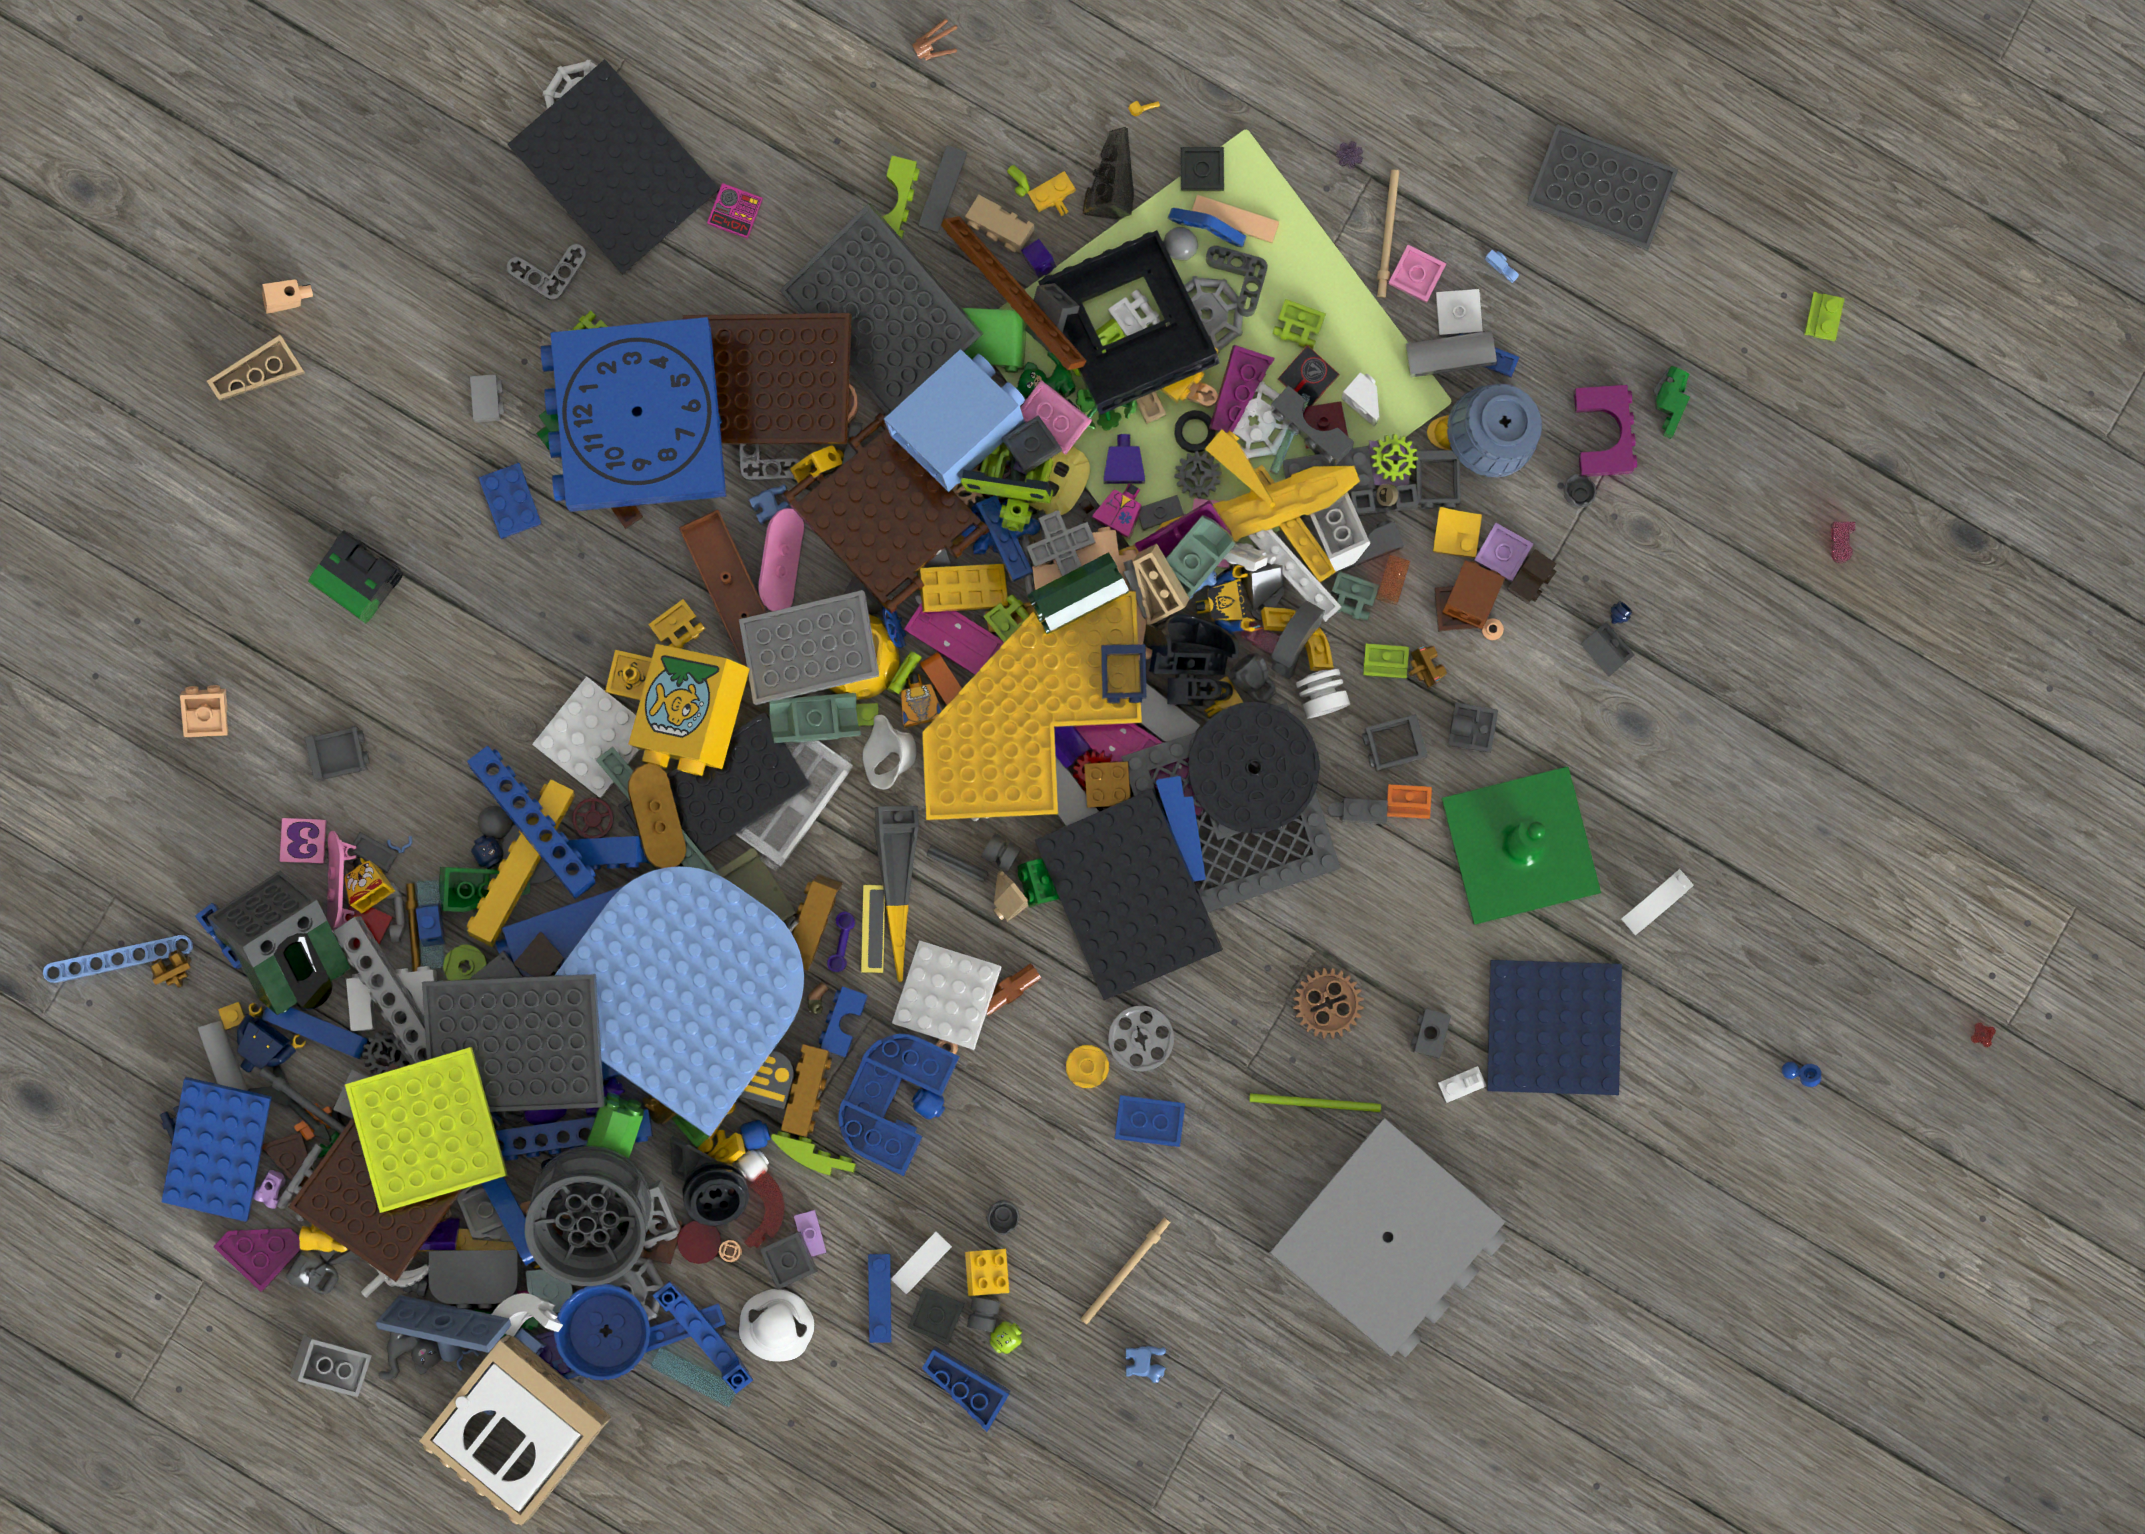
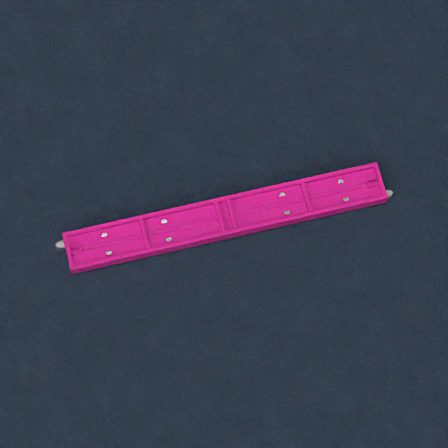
(973, 646)

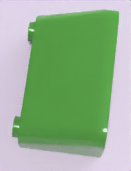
(1002, 337)

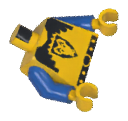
(1227, 602)

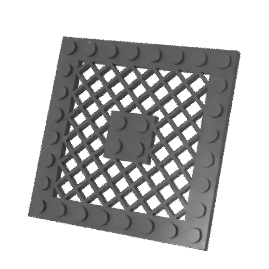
(1312, 819)

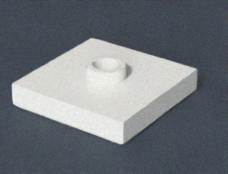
(1459, 312)

